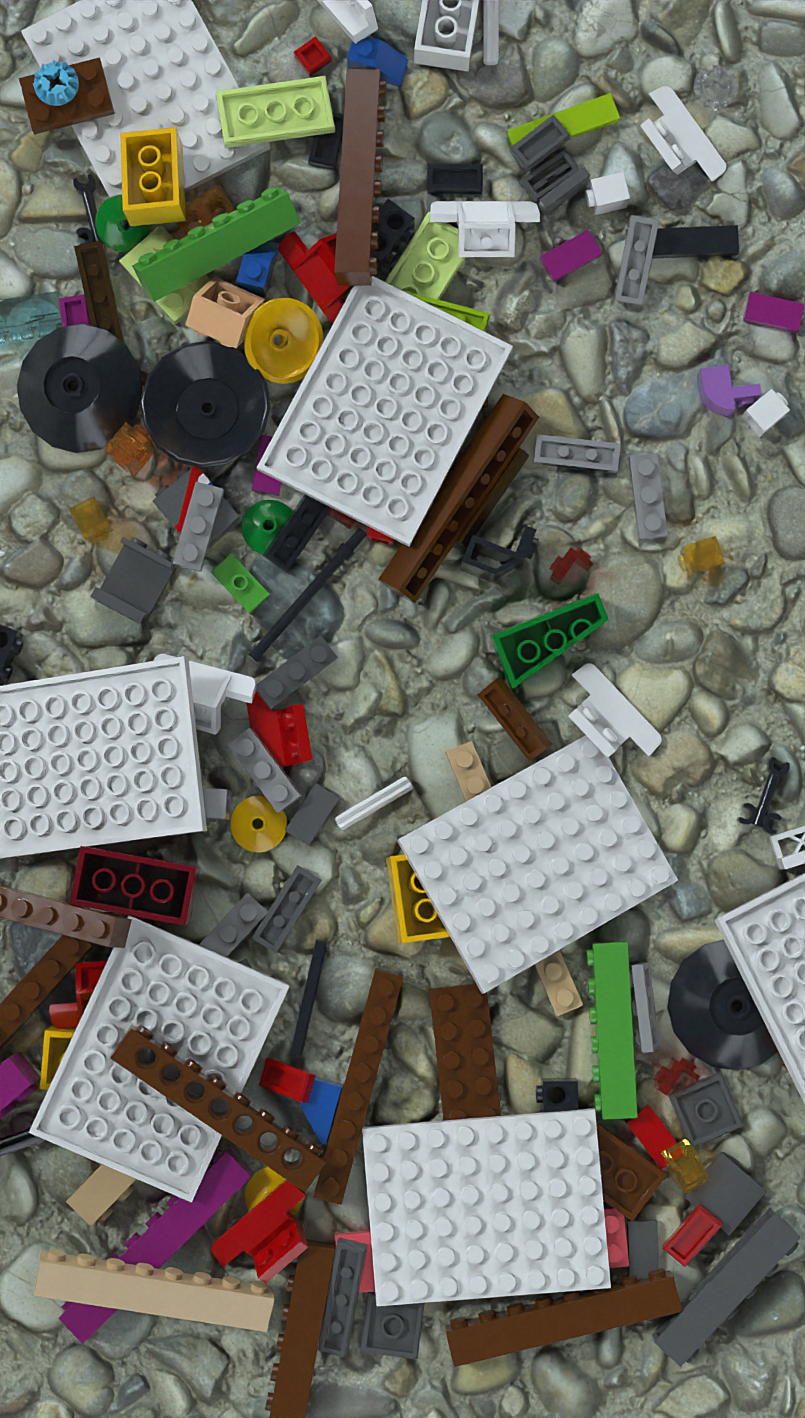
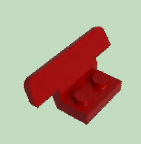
(316, 271)
(281, 731)
(69, 1014)
(266, 1233)

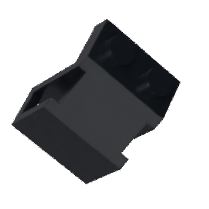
(510, 558)

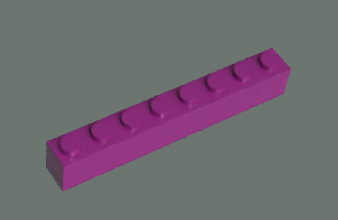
(166, 1233)

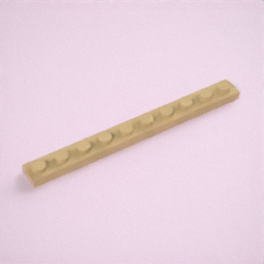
(553, 968)

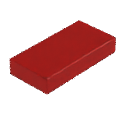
(287, 1080)
(651, 1134)
(692, 1235)

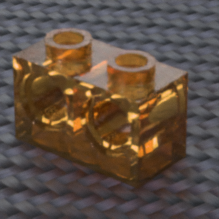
(202, 207)
(130, 448)

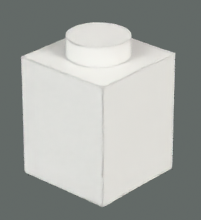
(607, 193)
(766, 412)

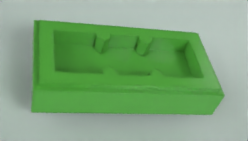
(240, 583)

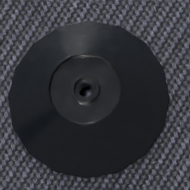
(199, 377)
(105, 395)
(704, 1016)

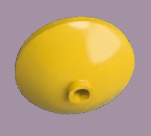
(298, 342)

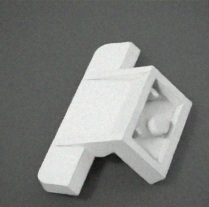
(680, 137)
(485, 226)
(210, 689)
(609, 716)

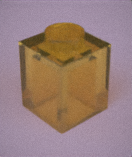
(91, 520)
(700, 556)
(685, 1166)

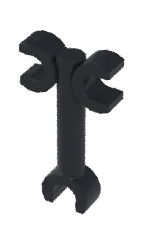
(90, 207)
(759, 816)

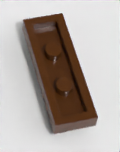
(514, 719)

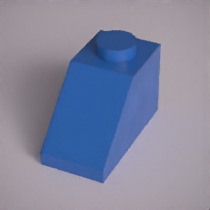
(376, 54)
(258, 268)
(322, 1106)

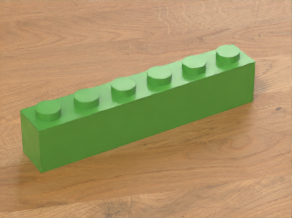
(216, 243)
(612, 1030)

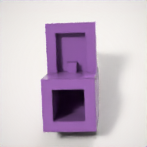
(718, 393)

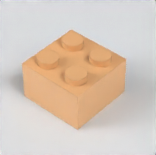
(222, 311)

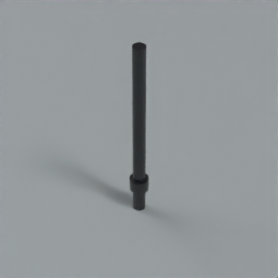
(343, 553)

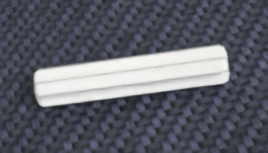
(491, 32)
(373, 803)

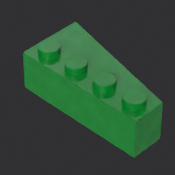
(539, 640)

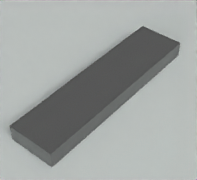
(342, 1297)

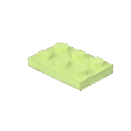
(178, 303)

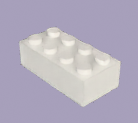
(446, 33)

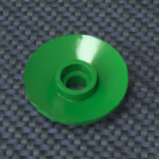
(109, 228)
(254, 519)

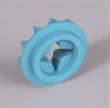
(59, 94)

